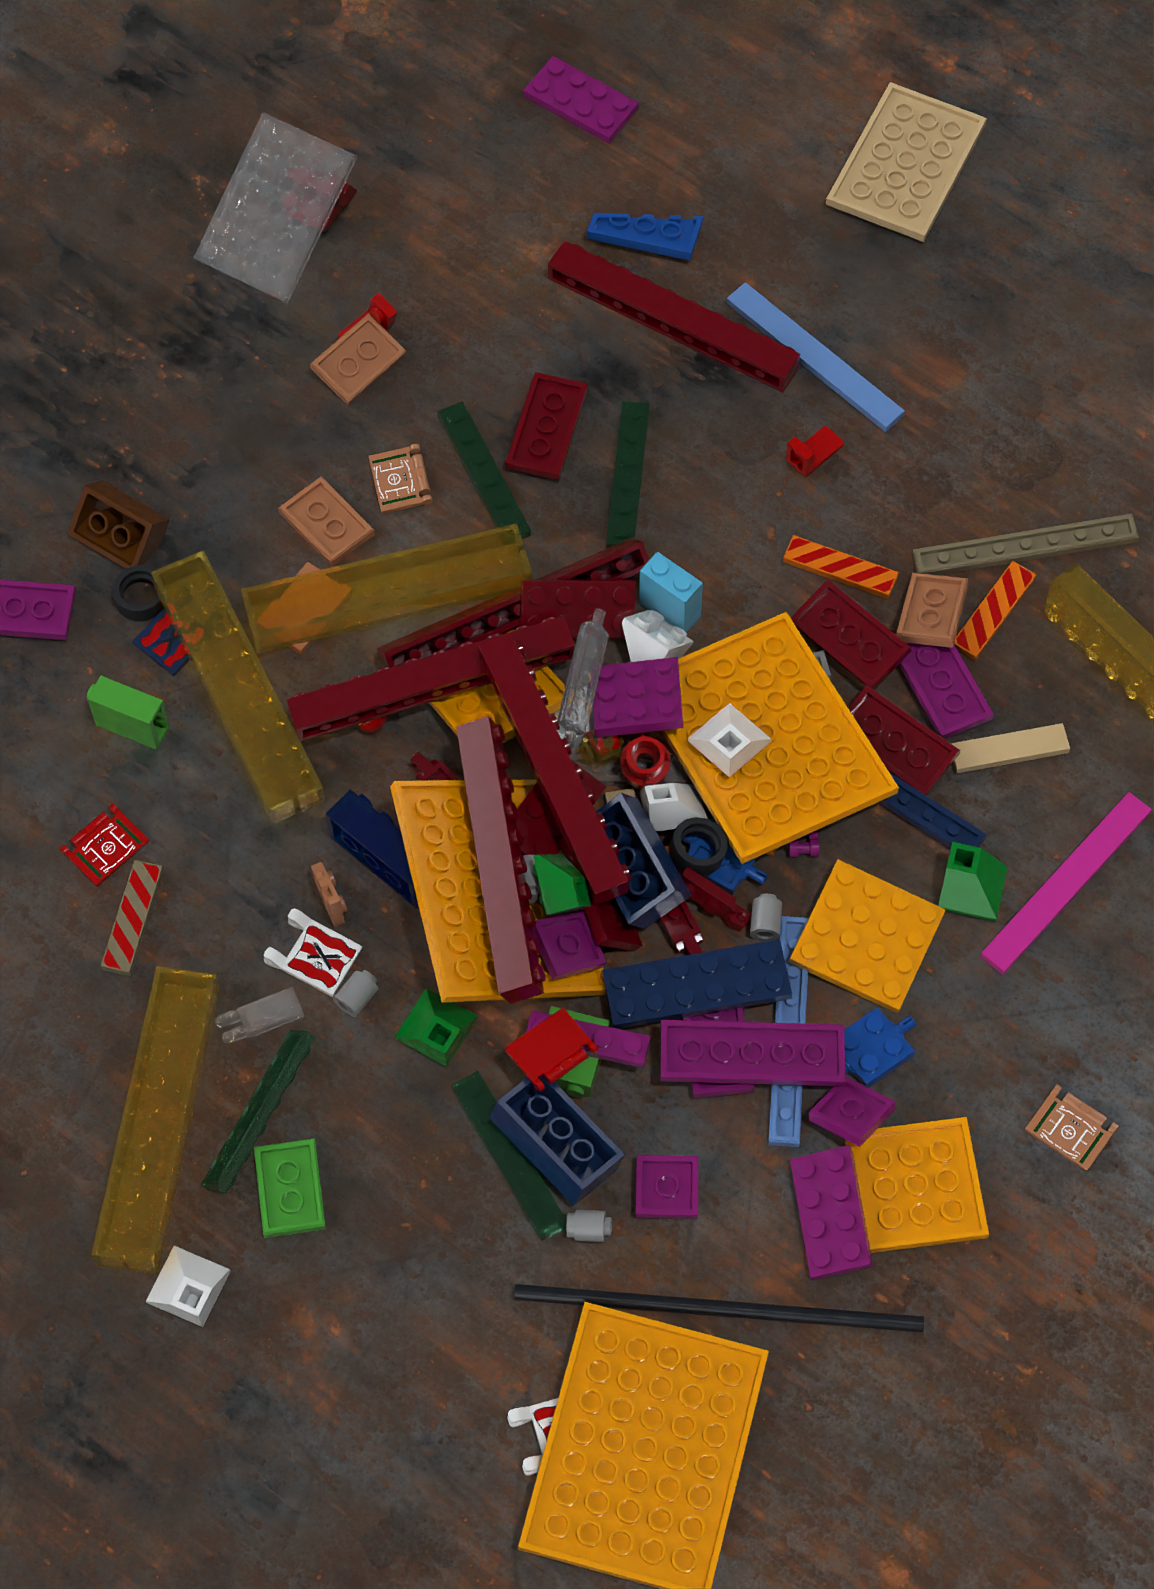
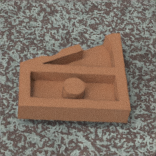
(325, 883)

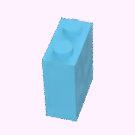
(670, 592)

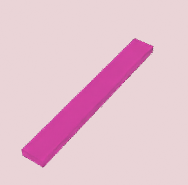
(1065, 883)

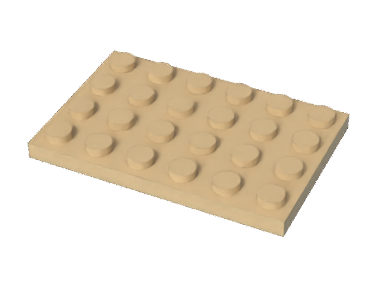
(906, 161)

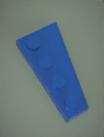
(666, 237)

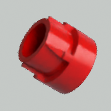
(640, 748)

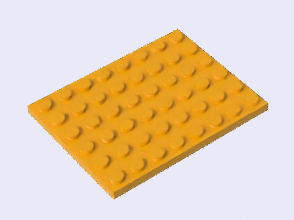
(817, 754)
(450, 894)
(644, 1450)

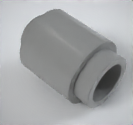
(589, 1225)

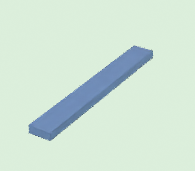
(816, 357)
(787, 1099)

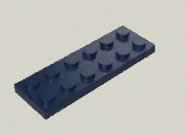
(697, 984)

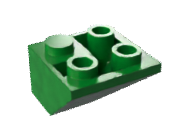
(972, 882)
(560, 884)
(436, 1027)

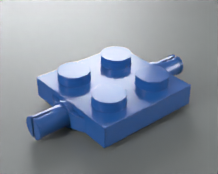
(731, 871)
(876, 1047)

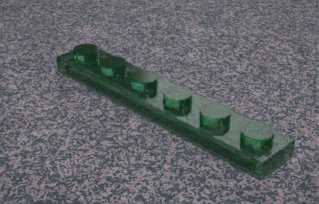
(482, 468)
(628, 472)
(258, 1111)
(513, 1164)

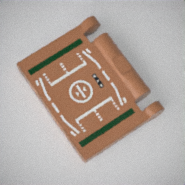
(400, 479)
(1071, 1128)

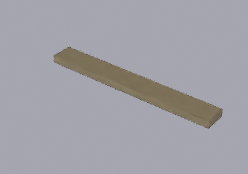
(1026, 545)

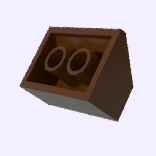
(117, 525)

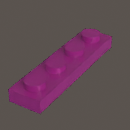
(613, 1043)

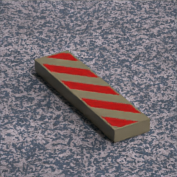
(132, 918)

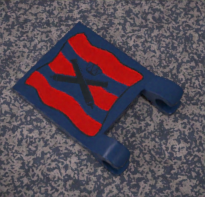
(162, 644)

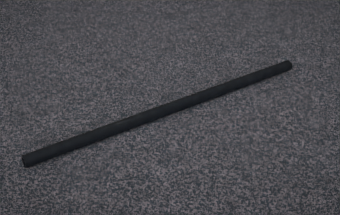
(720, 1308)

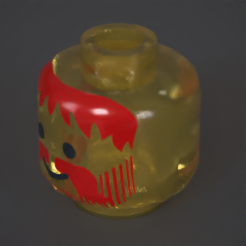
(601, 749)

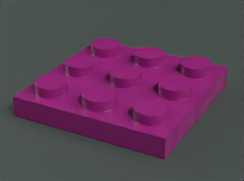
(638, 697)

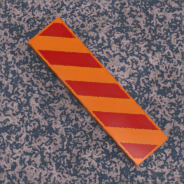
(840, 567)
(994, 610)

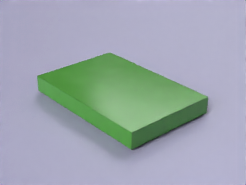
(289, 1188)

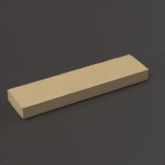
(1011, 748)

